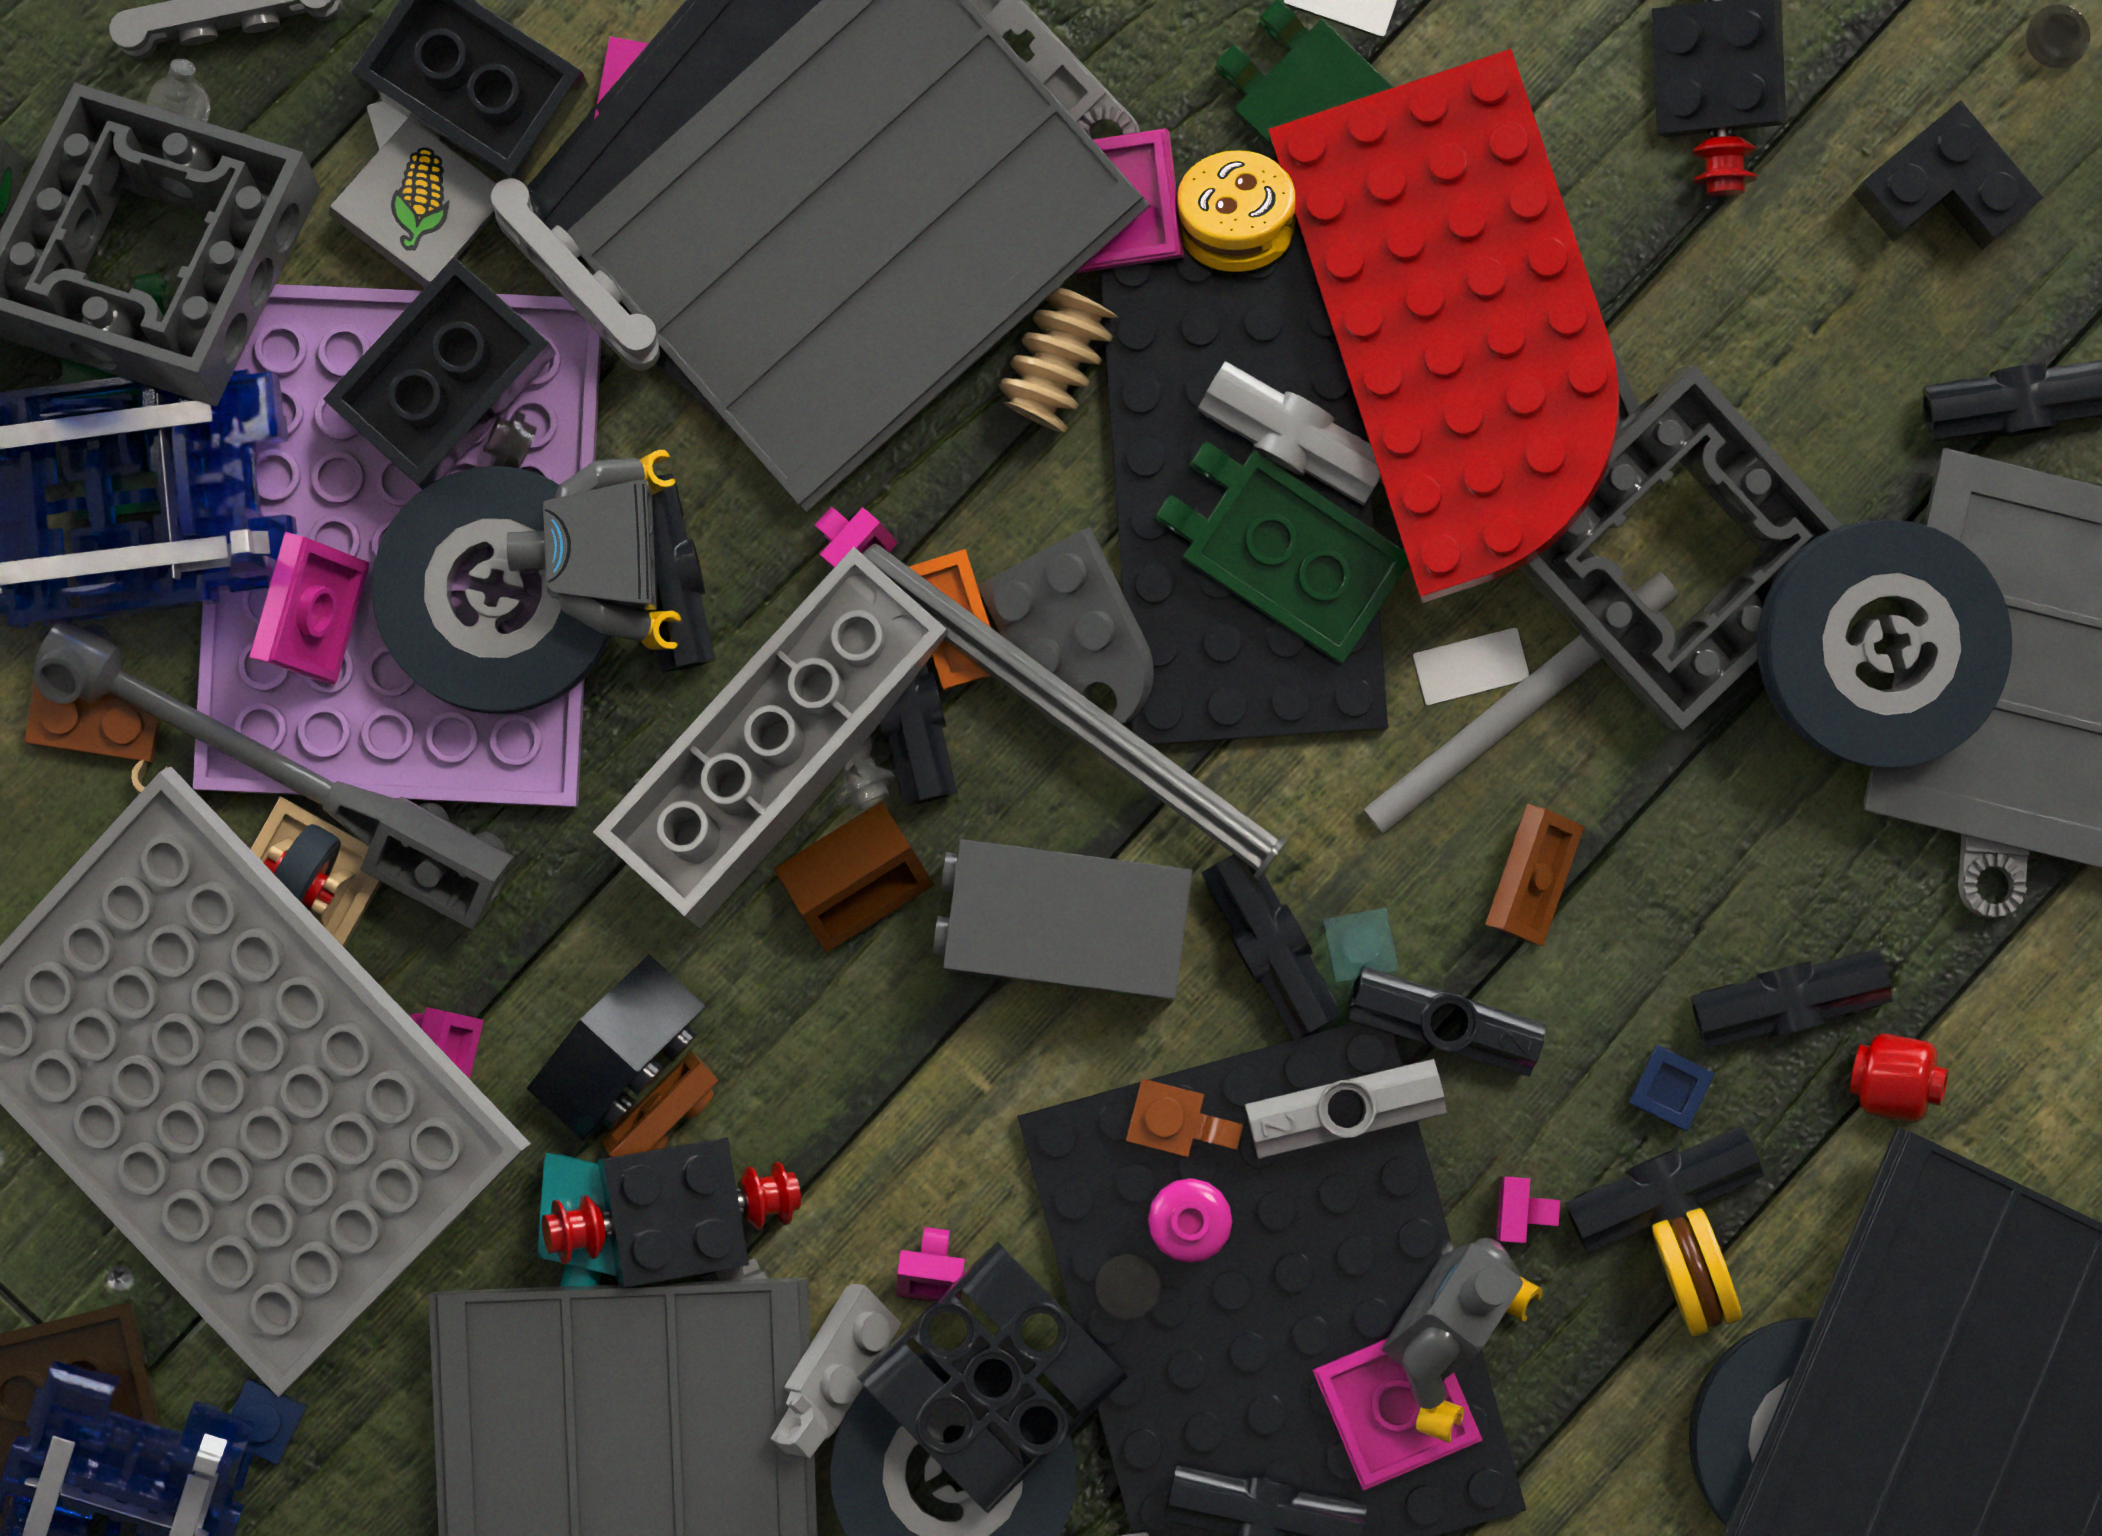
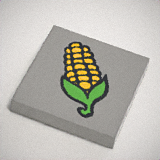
(416, 203)

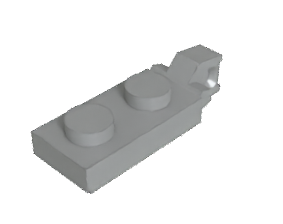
(827, 1374)

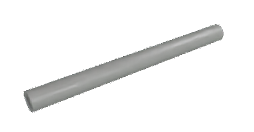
(1499, 719)

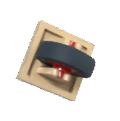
(318, 866)

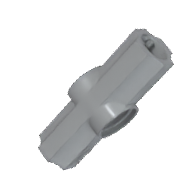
(1292, 432)
(1387, 1099)

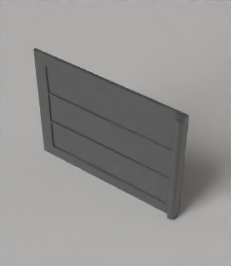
(855, 227)
(2037, 758)
(619, 1410)

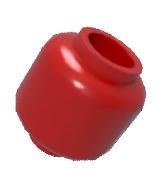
(1898, 1077)

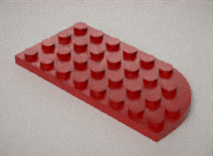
(1458, 315)

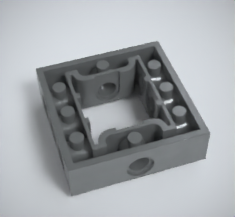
(107, 144)
(1702, 430)

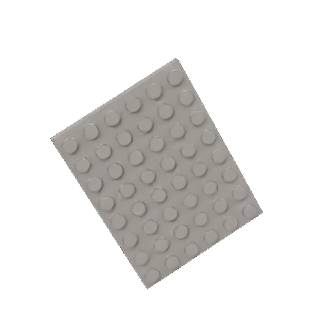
(235, 1084)

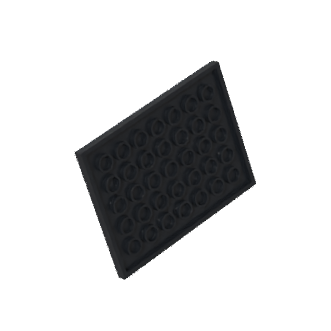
(1312, 1270)

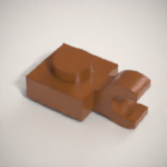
(1171, 1120)

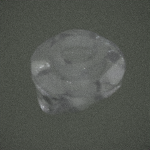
(181, 92)
(863, 781)

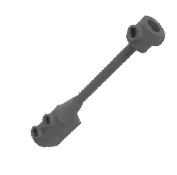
(408, 843)

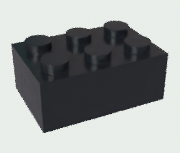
(471, 81)
(440, 374)

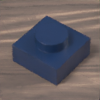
(1671, 1088)
(275, 1418)

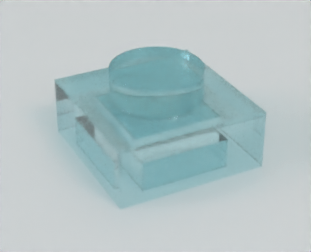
(1358, 942)

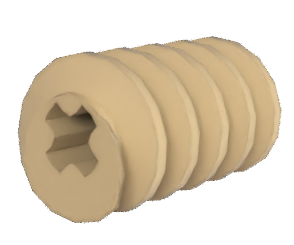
(1056, 358)

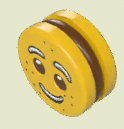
(1236, 211)
(1697, 1272)

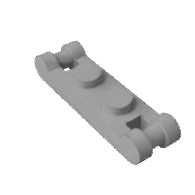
(199, 20)
(592, 296)

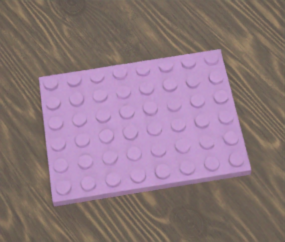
(376, 721)

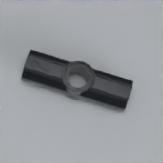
(2013, 401)
(678, 585)
(919, 743)
(1271, 946)
(1791, 998)
(1483, 1032)
(1664, 1188)
(1258, 1506)

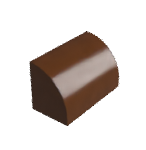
(853, 876)

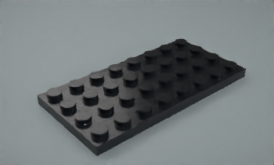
(1215, 657)

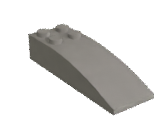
(772, 739)

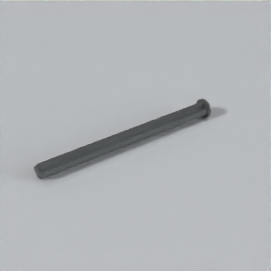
(1086, 720)

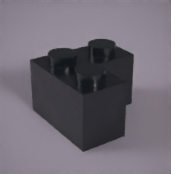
(1953, 165)
(617, 1049)

